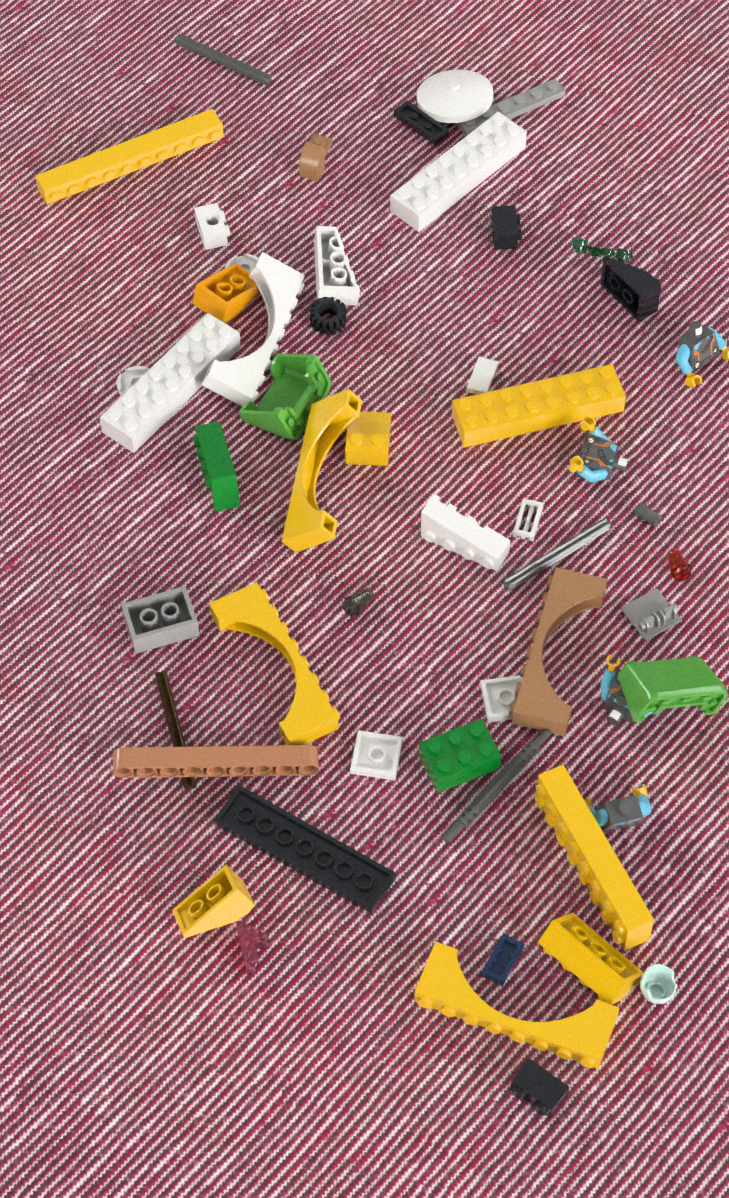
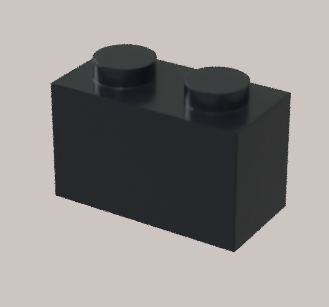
(505, 227)
(539, 1088)

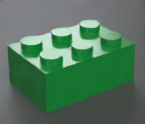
(459, 755)

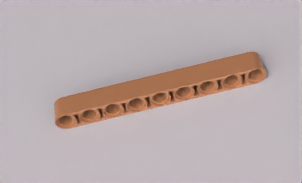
(215, 761)

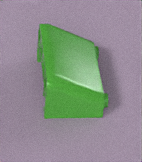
(287, 403)
(671, 684)

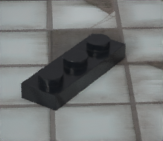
(421, 122)

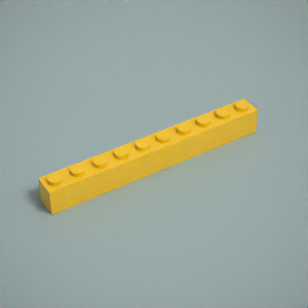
(129, 156)

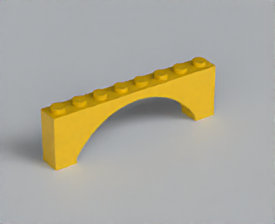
(327, 419)
(252, 614)
(576, 1037)

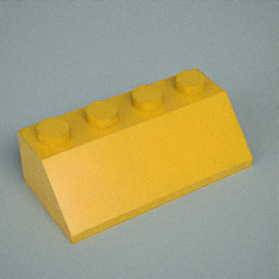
(590, 958)

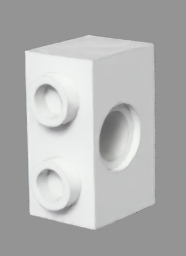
(211, 226)

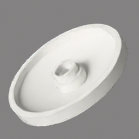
(455, 96)

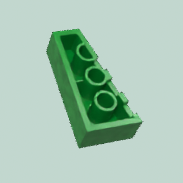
(216, 465)

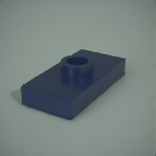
(502, 960)

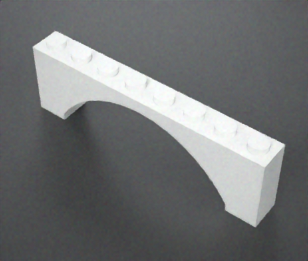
(241, 377)

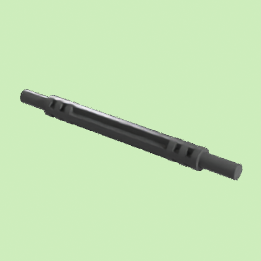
(496, 785)

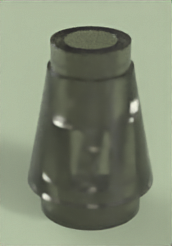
(357, 602)

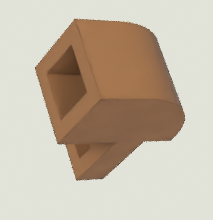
(313, 157)

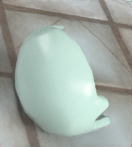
(658, 984)

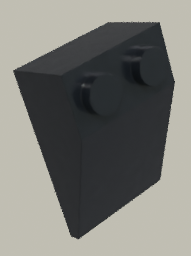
(631, 287)

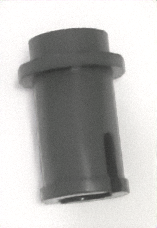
(647, 514)

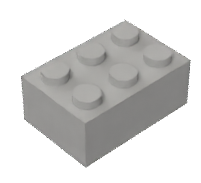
(160, 619)

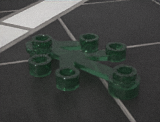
(580, 246)

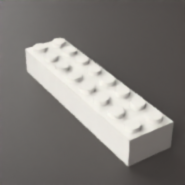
(458, 171)
(169, 383)

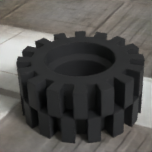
(328, 325)

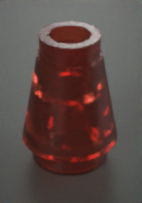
(679, 567)

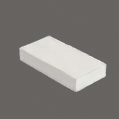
(482, 376)

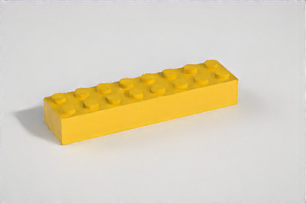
(538, 405)
(593, 858)

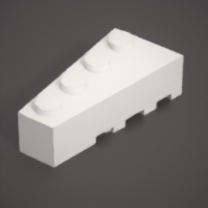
(332, 268)
(463, 534)

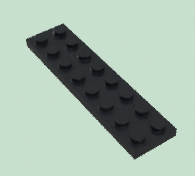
(305, 849)

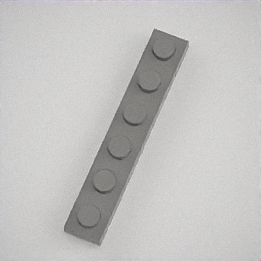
(518, 104)

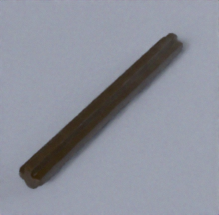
(172, 719)

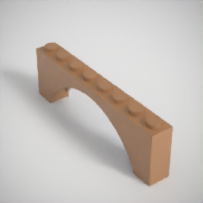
(537, 702)

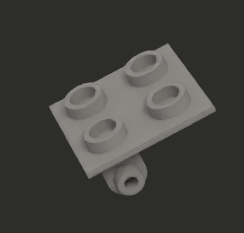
(651, 614)

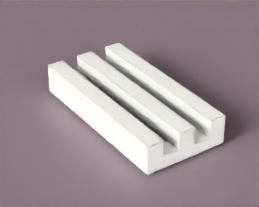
(524, 533)

